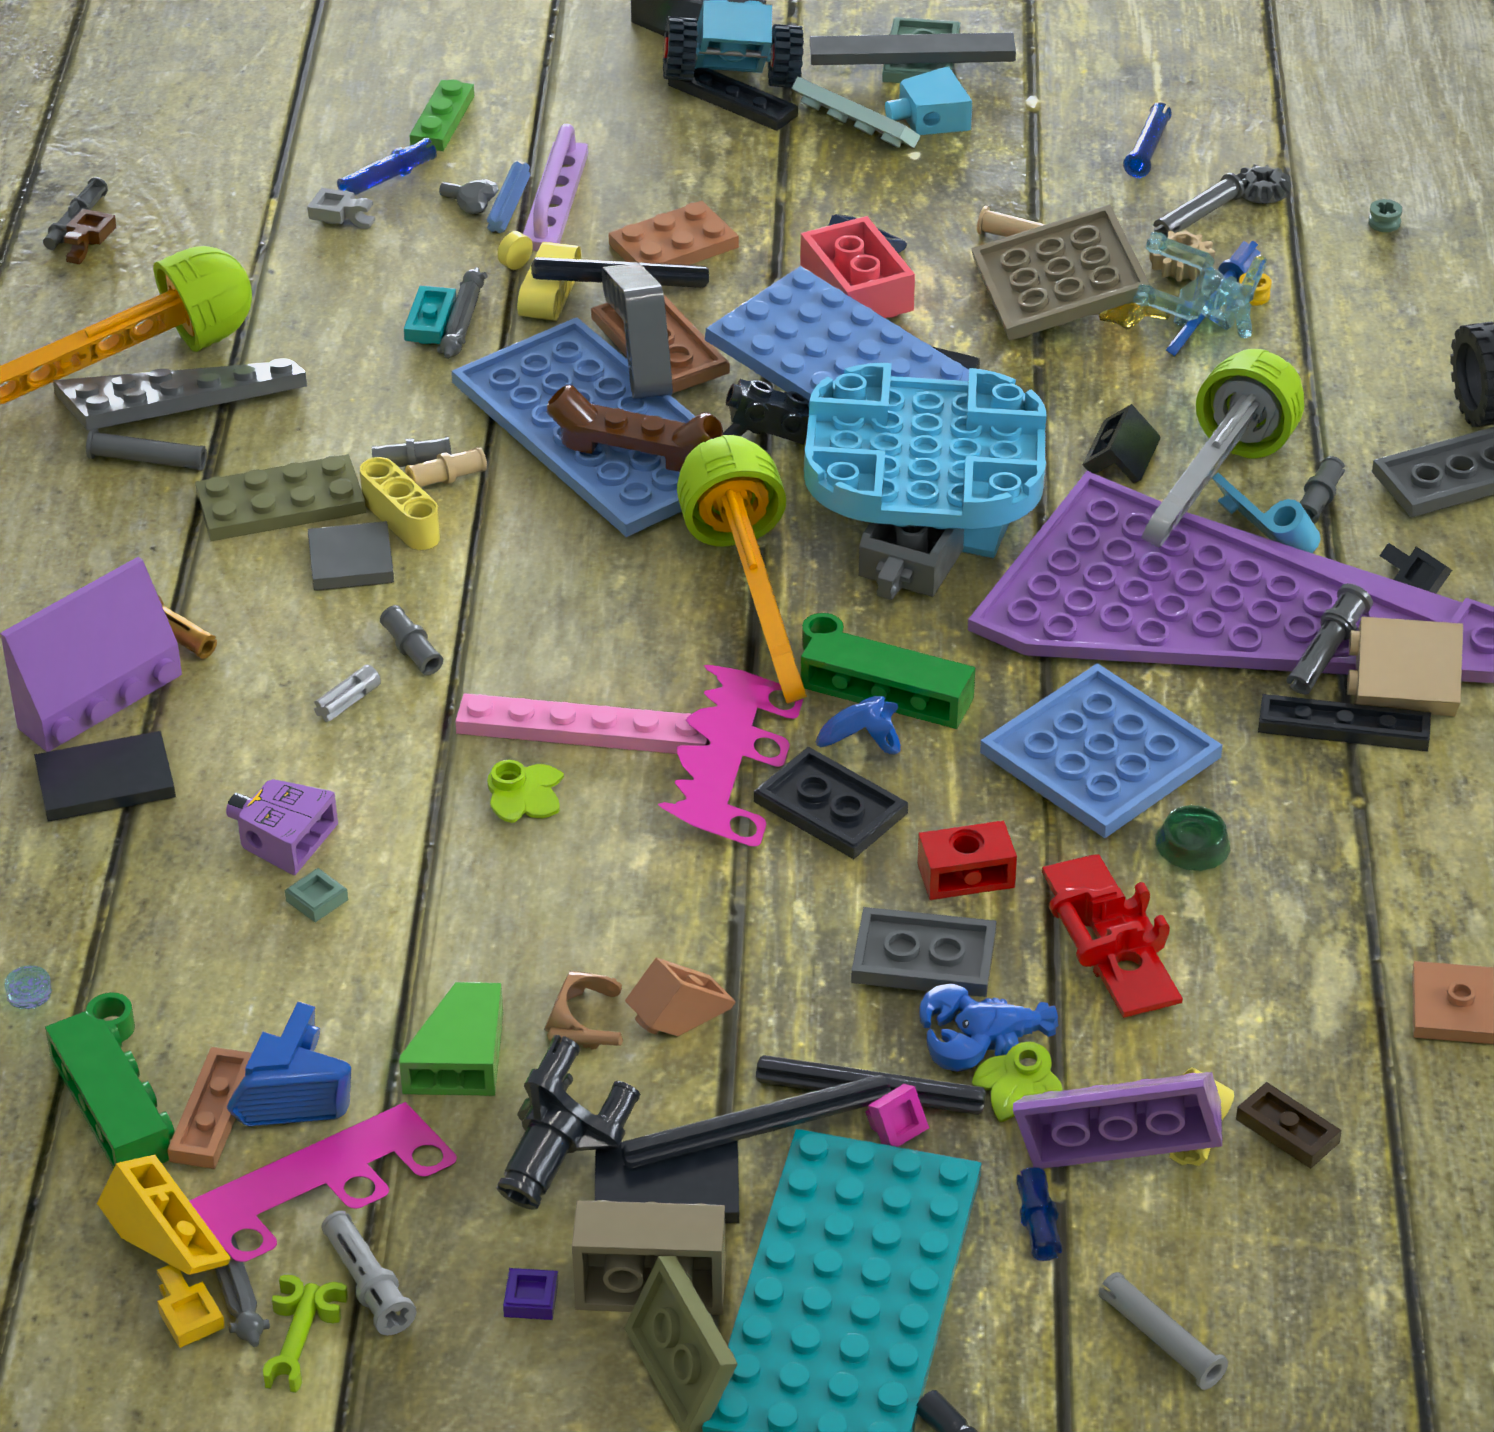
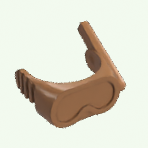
(564, 1024)

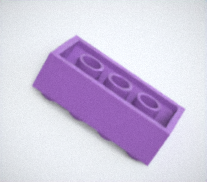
(1121, 1120)

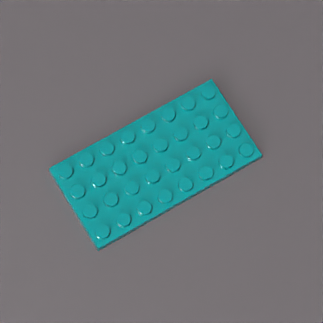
(847, 1289)

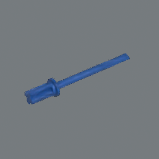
(1235, 266)

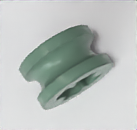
(1385, 215)

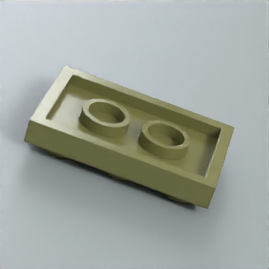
(680, 1345)

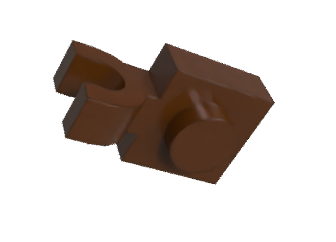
(87, 229)

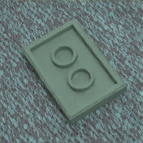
(897, 72)

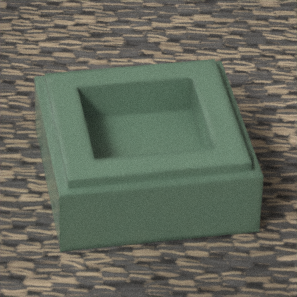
(316, 895)

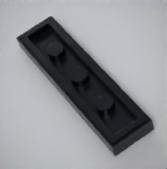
(738, 98)
(1345, 722)

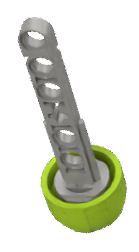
(1245, 410)

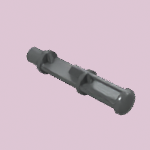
(86, 200)

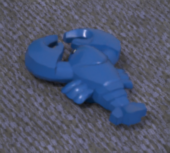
(985, 1026)

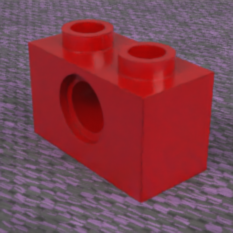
(967, 860)

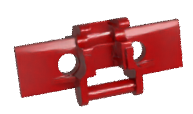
(1091, 898)

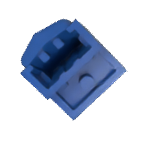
(290, 1080)

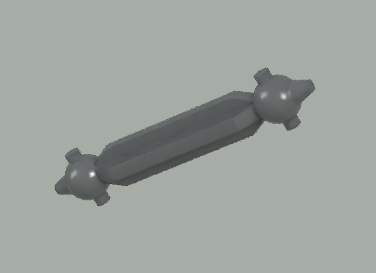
(462, 313)
(241, 1301)

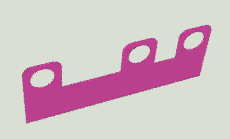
(326, 1161)

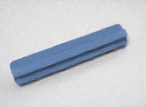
(508, 197)

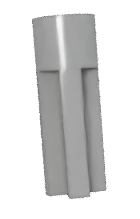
(347, 693)

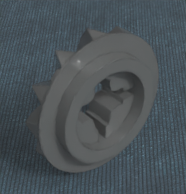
(1264, 184)

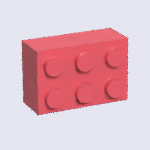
(860, 264)

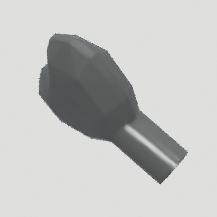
(472, 196)

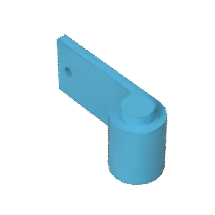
(1283, 522)

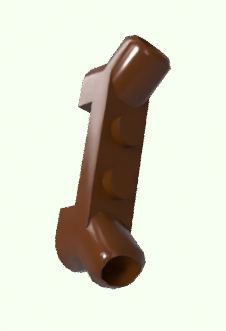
(588, 424)

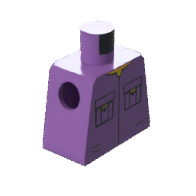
(284, 822)

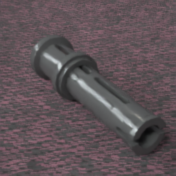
(1335, 627)

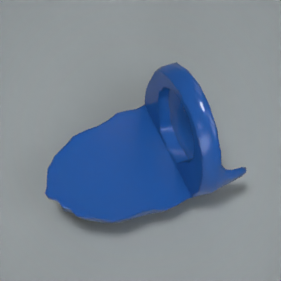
(870, 713)

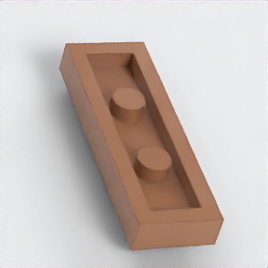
(206, 1119)

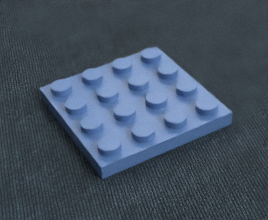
(1101, 750)

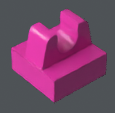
(897, 1116)

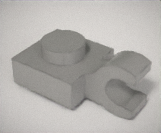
(336, 205)

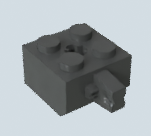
(908, 557)

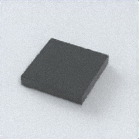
(350, 555)

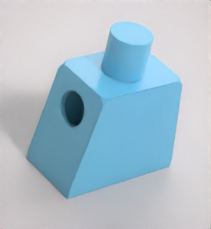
(932, 103)

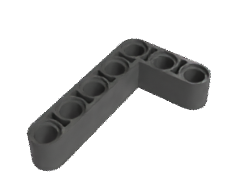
(641, 305)

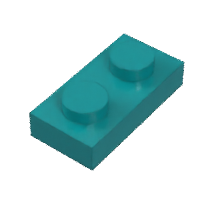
(429, 314)

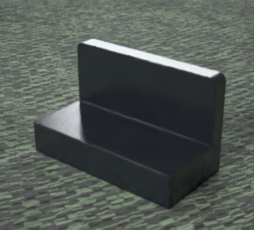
(1123, 440)

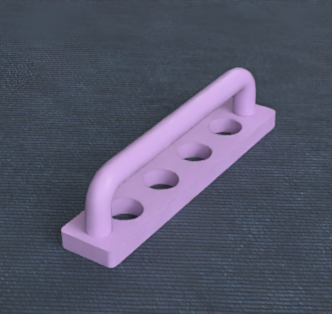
(563, 152)

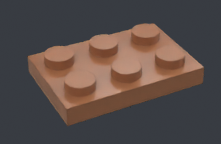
(675, 237)

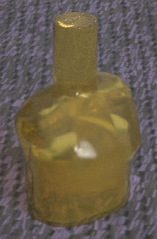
(1131, 314)

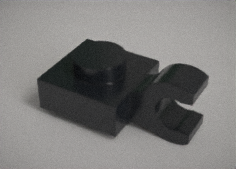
(1417, 569)

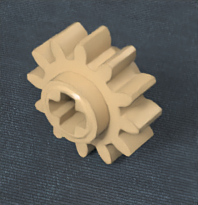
(1178, 269)

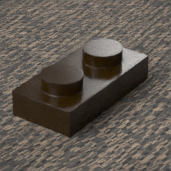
(1288, 1125)

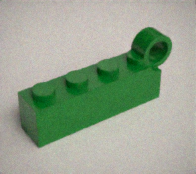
(865, 668)
(107, 1081)

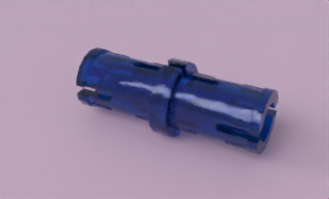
(1039, 1214)

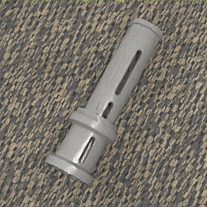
(375, 1285)

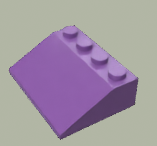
(89, 655)

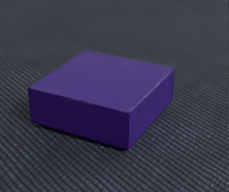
(530, 1293)

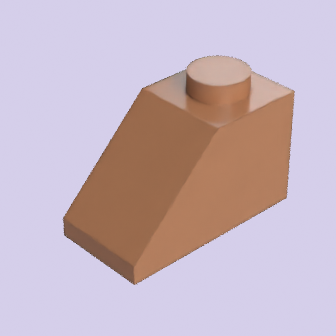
(676, 998)

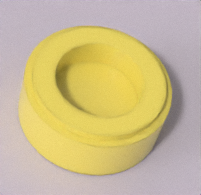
(515, 250)

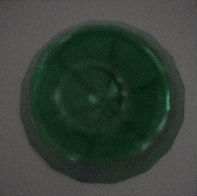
(1193, 838)

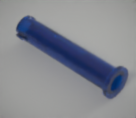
(1139, 160)

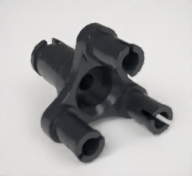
(559, 1125)

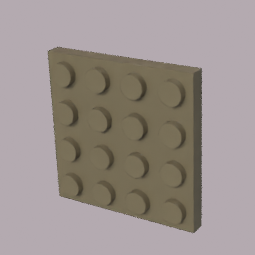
(1059, 272)

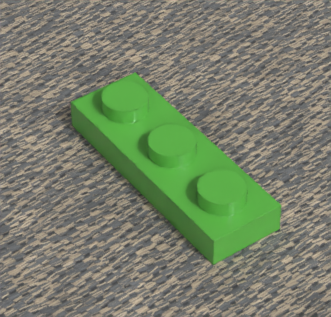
(443, 113)

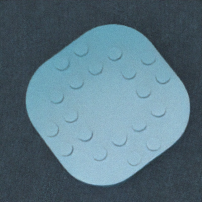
(925, 448)

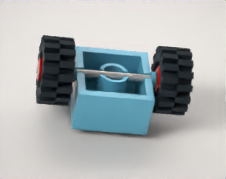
(733, 39)

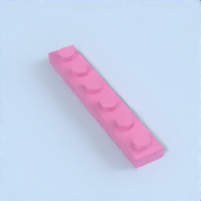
(575, 724)

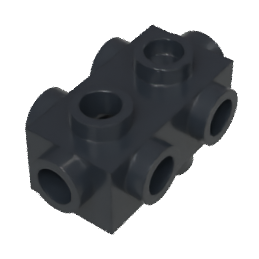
(762, 409)

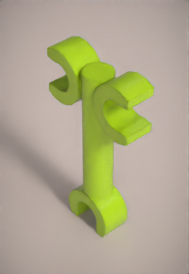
(303, 1305)

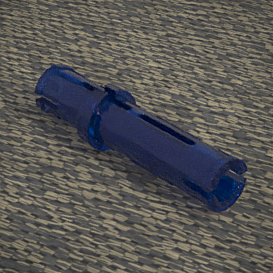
(398, 163)

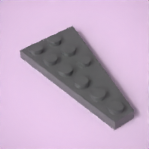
(140, 396)

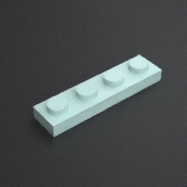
(865, 118)

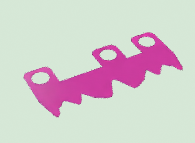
(730, 738)

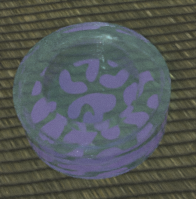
(28, 987)

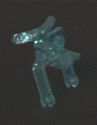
(1209, 294)

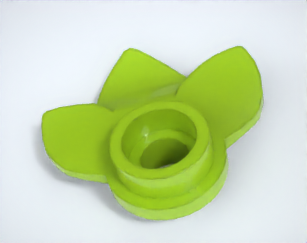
(523, 790)
(1011, 1080)

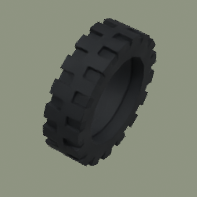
(1474, 372)

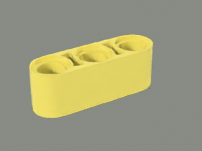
(546, 297)
(400, 503)

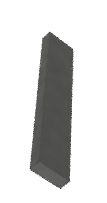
(912, 48)

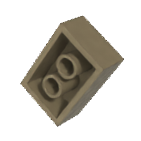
(621, 1241)

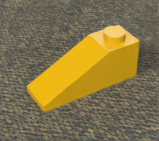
(158, 1217)

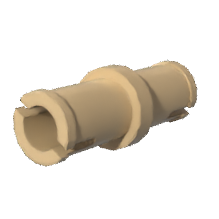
(447, 467)

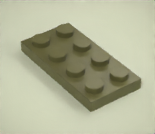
(280, 497)

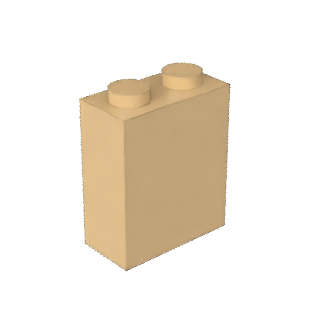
(1407, 665)

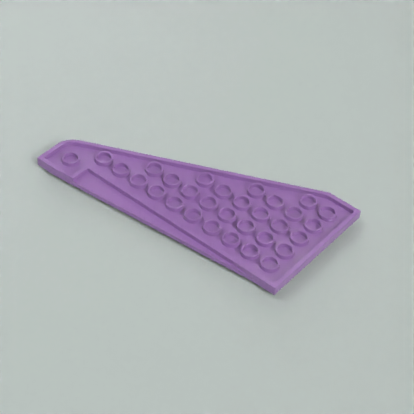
(1198, 600)

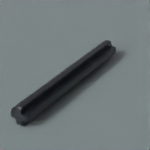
(591, 271)
(823, 1076)

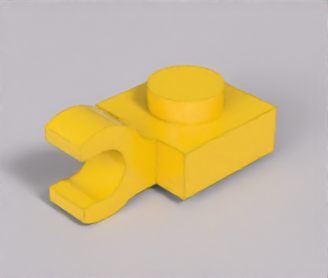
(187, 1310)

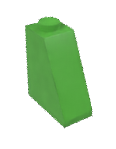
(457, 1044)

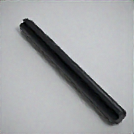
(753, 1121)

